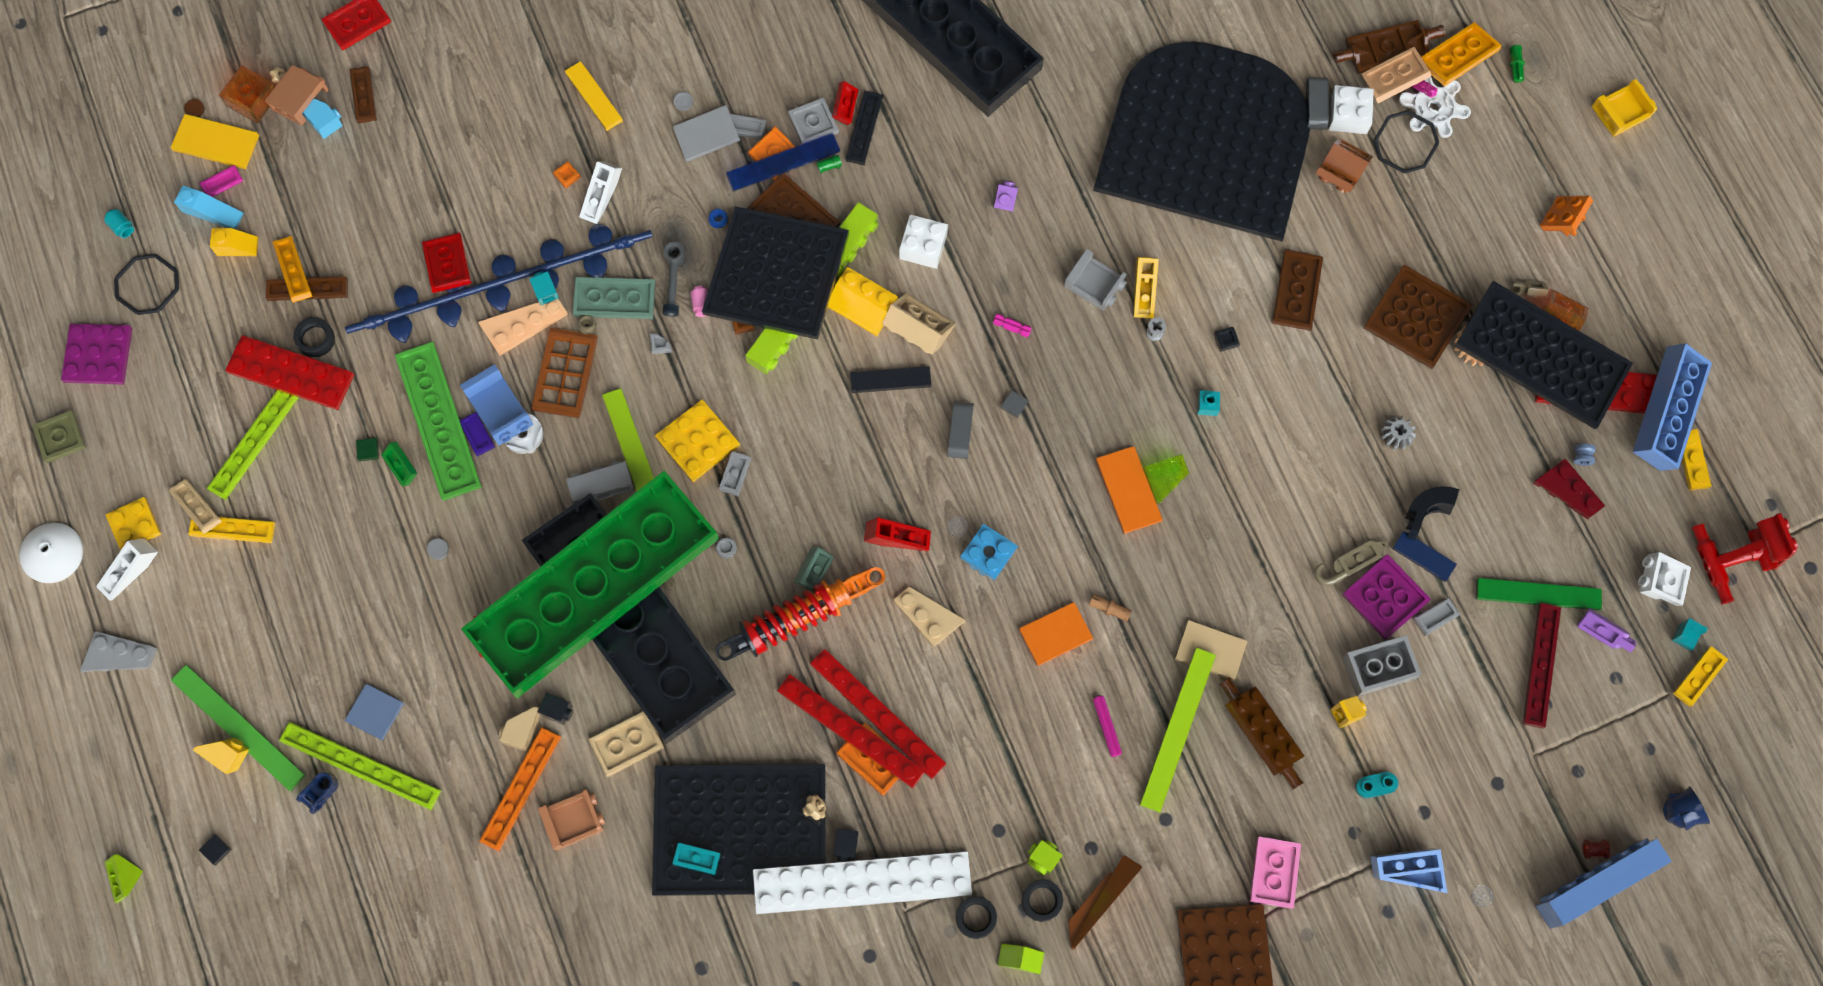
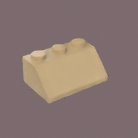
(918, 323)

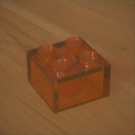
(247, 94)

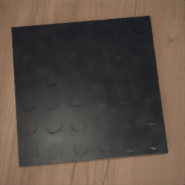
(776, 272)

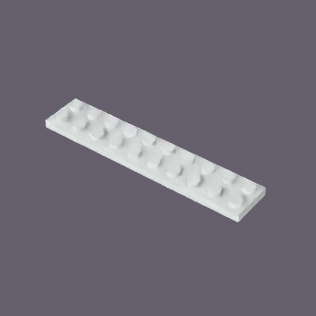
(862, 882)

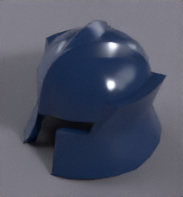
(1685, 810)

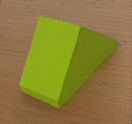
(1020, 958)

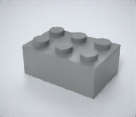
(1381, 666)

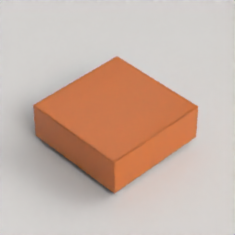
(566, 174)

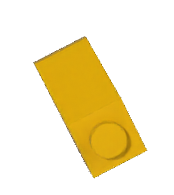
(233, 242)
(1349, 711)
(224, 754)

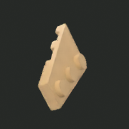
(928, 616)

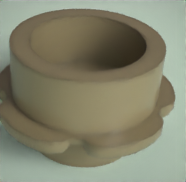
(587, 320)

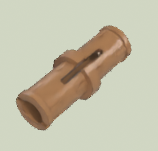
(1110, 607)

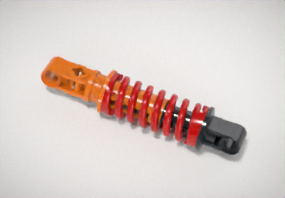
(798, 614)

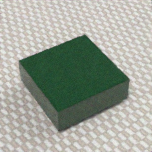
(367, 449)

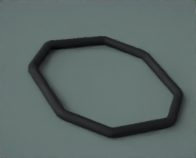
(1417, 117)
(116, 286)

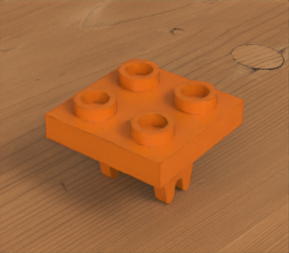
(1566, 214)

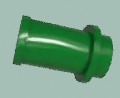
(829, 163)

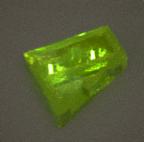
(1165, 476)

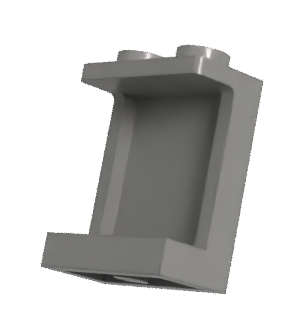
(1095, 281)

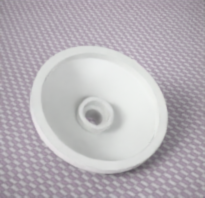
(60, 559)

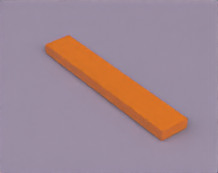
(520, 789)

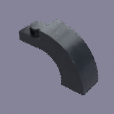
(1430, 501)

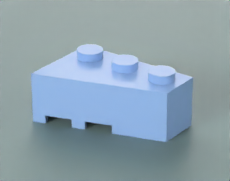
(1412, 868)

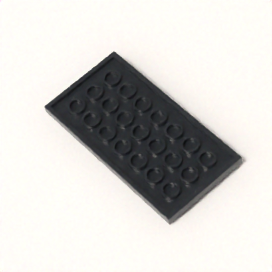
(1544, 355)

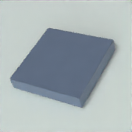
(374, 712)

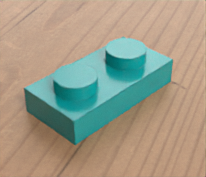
(696, 858)

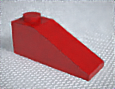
(896, 535)

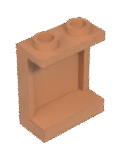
(295, 93)
(572, 820)

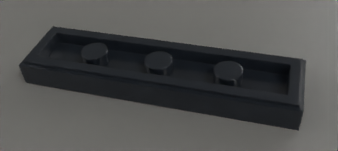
(864, 128)
(890, 379)

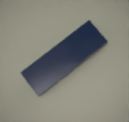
(1424, 556)

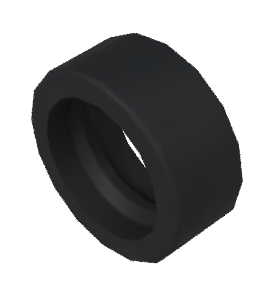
(308, 324)
(1026, 900)
(960, 915)

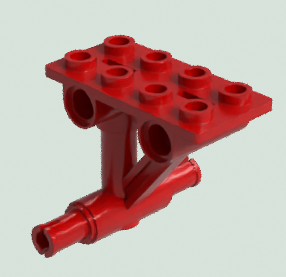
(1768, 545)

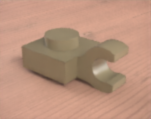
(1531, 288)

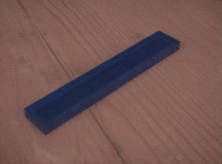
(782, 162)

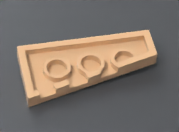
(520, 324)

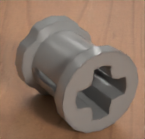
(1153, 324)

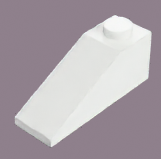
(600, 191)
(126, 567)

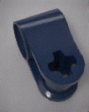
(317, 793)

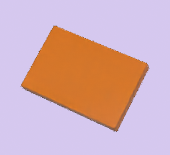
(1055, 634)
(870, 771)

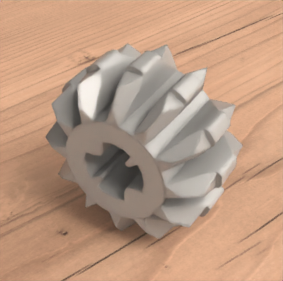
(1405, 432)

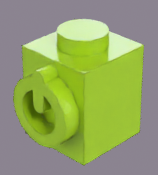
(1043, 857)

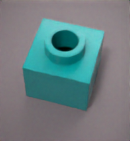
(1207, 408)

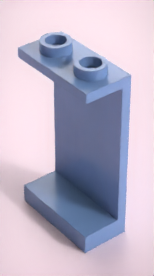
(496, 405)

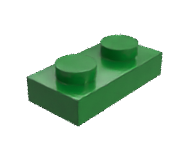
(399, 464)

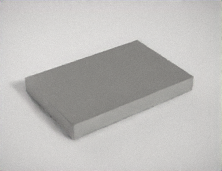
(706, 133)

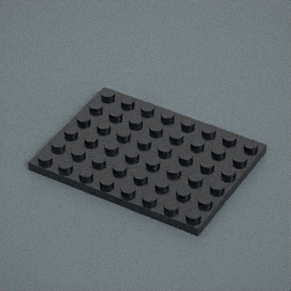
(743, 814)

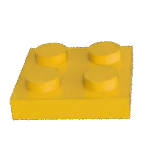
(133, 522)

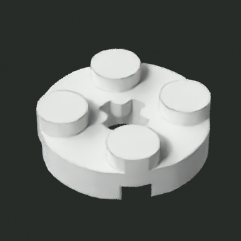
(530, 442)

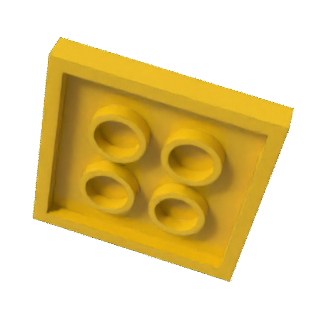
(697, 440)

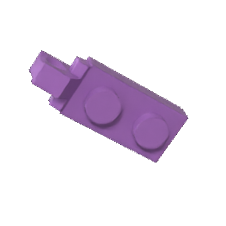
(1606, 631)

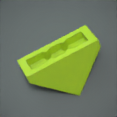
(121, 876)

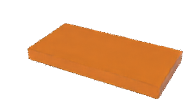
(1129, 490)

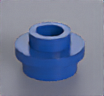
(718, 213)

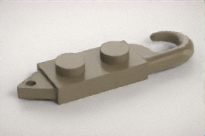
(1352, 562)

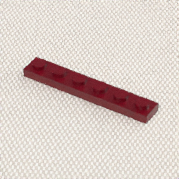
(1542, 666)

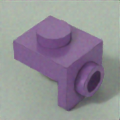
(1006, 195)

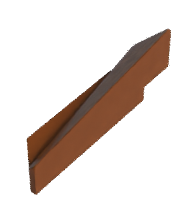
(1101, 899)

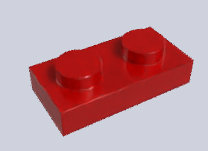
(845, 103)

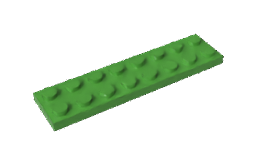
(438, 421)

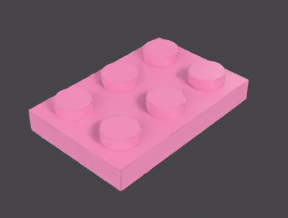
(1275, 872)

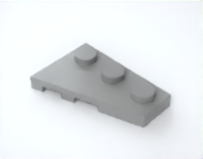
(116, 653)

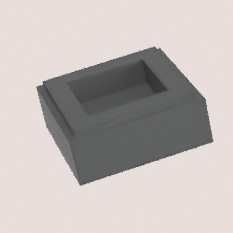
(1014, 404)

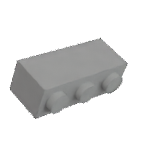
(601, 482)

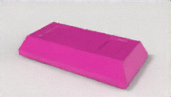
(221, 181)

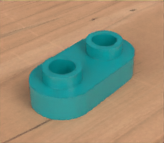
(1377, 785)

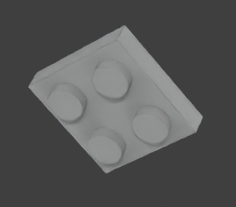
(813, 121)

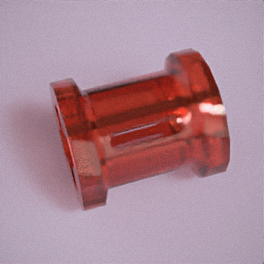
(1596, 849)

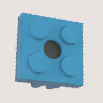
(988, 552)

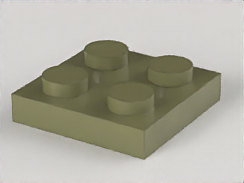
(59, 436)

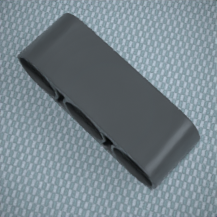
(1317, 102)
(960, 430)

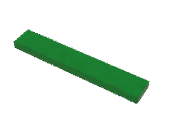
(1538, 593)

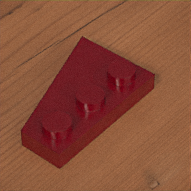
(1569, 487)

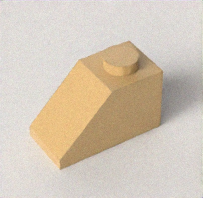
(520, 729)

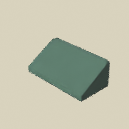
(813, 568)

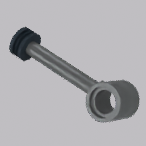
(670, 308)

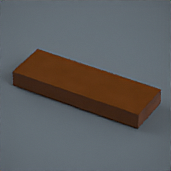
(363, 94)

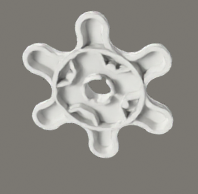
(1447, 108)

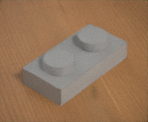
(735, 473)

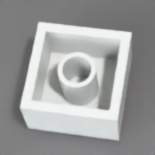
(1351, 109)
(923, 241)

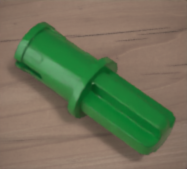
(1517, 63)

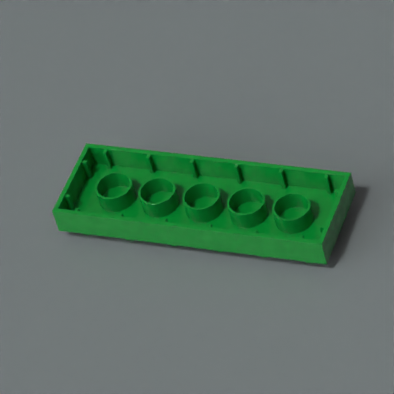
(590, 584)

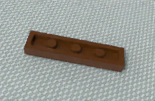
(320, 288)

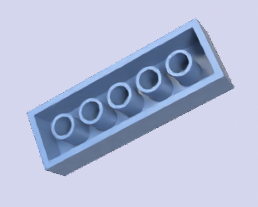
(1672, 407)
(1602, 882)

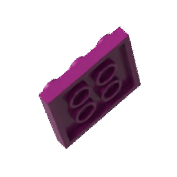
(96, 354)
(1386, 597)

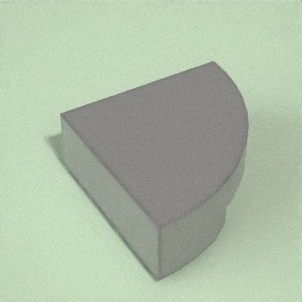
(659, 344)

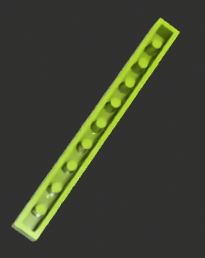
(773, 343)

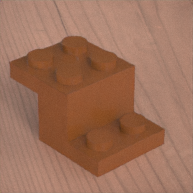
(1344, 165)

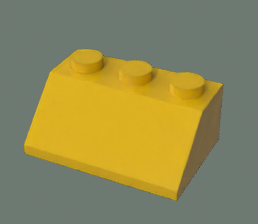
(861, 301)

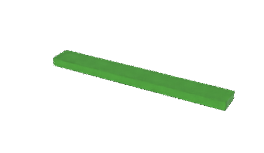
(238, 727)

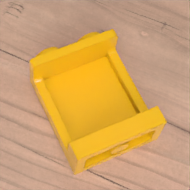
(1624, 108)

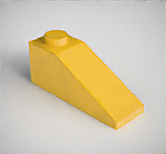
(1145, 286)

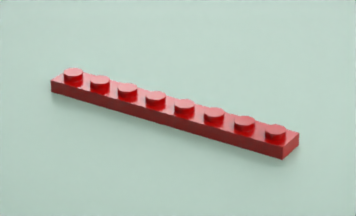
(878, 714)
(851, 731)

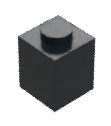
(555, 709)
(845, 845)

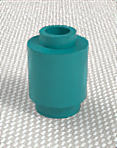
(118, 223)

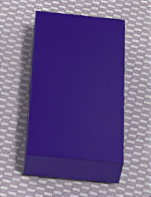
(476, 434)

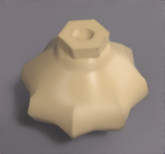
(276, 75)
(815, 807)

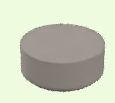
(726, 548)
(438, 549)

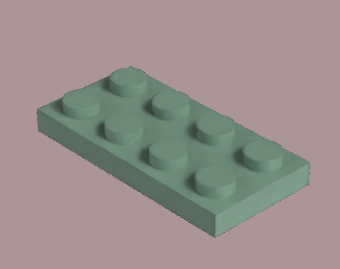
(614, 298)

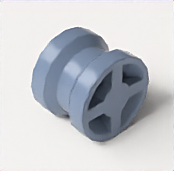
(1584, 454)

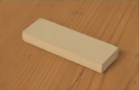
(194, 506)

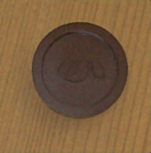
(194, 108)

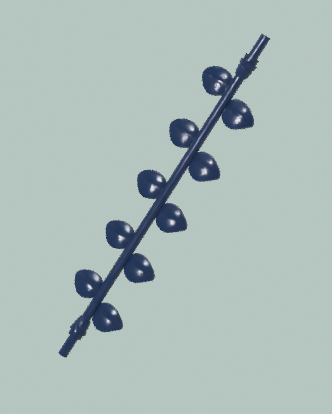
(498, 294)

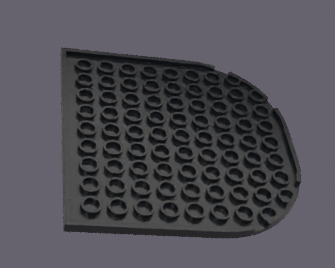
(1208, 138)

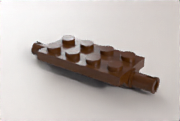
(1383, 44)
(1264, 731)

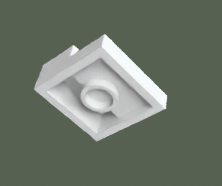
(1664, 578)

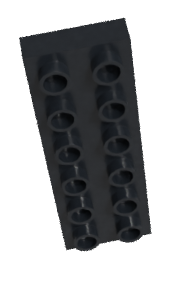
(965, 45)
(647, 645)

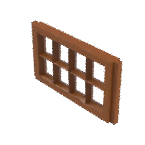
(557, 408)

